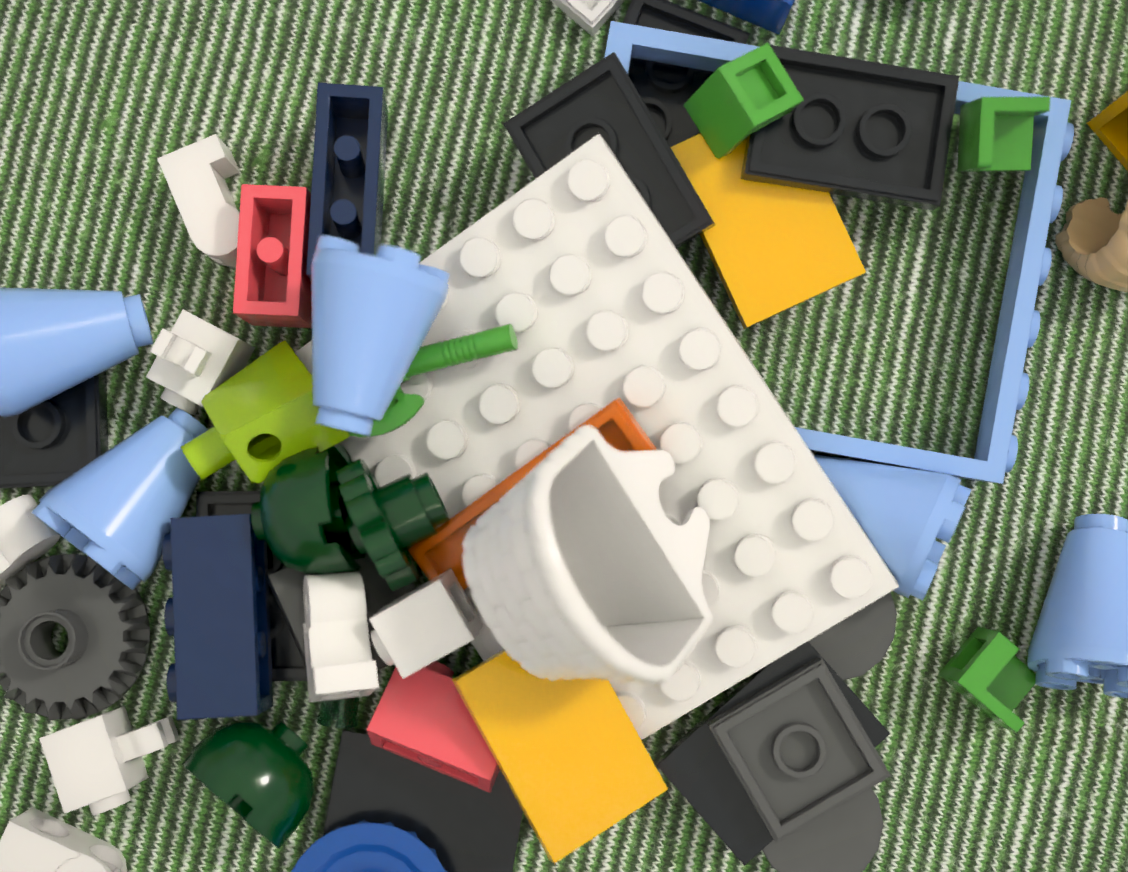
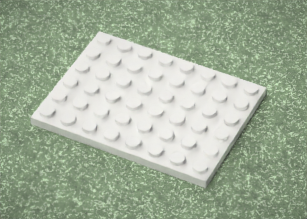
(614, 315)

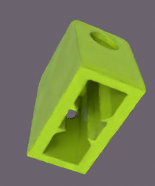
(261, 418)

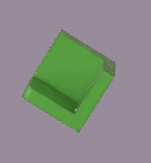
(742, 99)
(998, 133)
(990, 676)

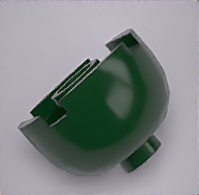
(306, 514)
(257, 775)

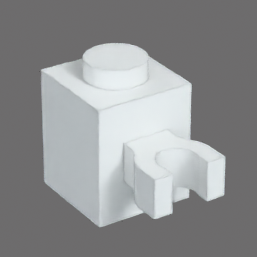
(195, 360)
(424, 624)
(103, 759)

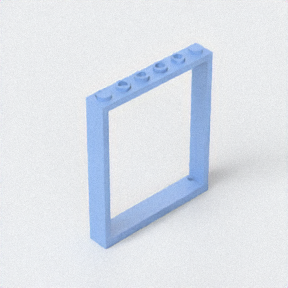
(1026, 270)

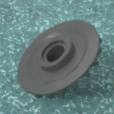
(104, 629)

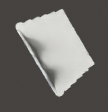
(589, 569)

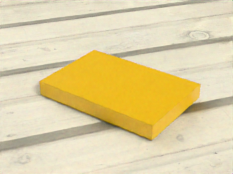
(767, 238)
(560, 750)

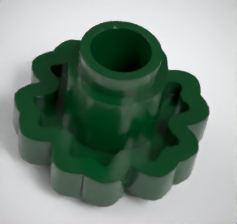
(390, 518)

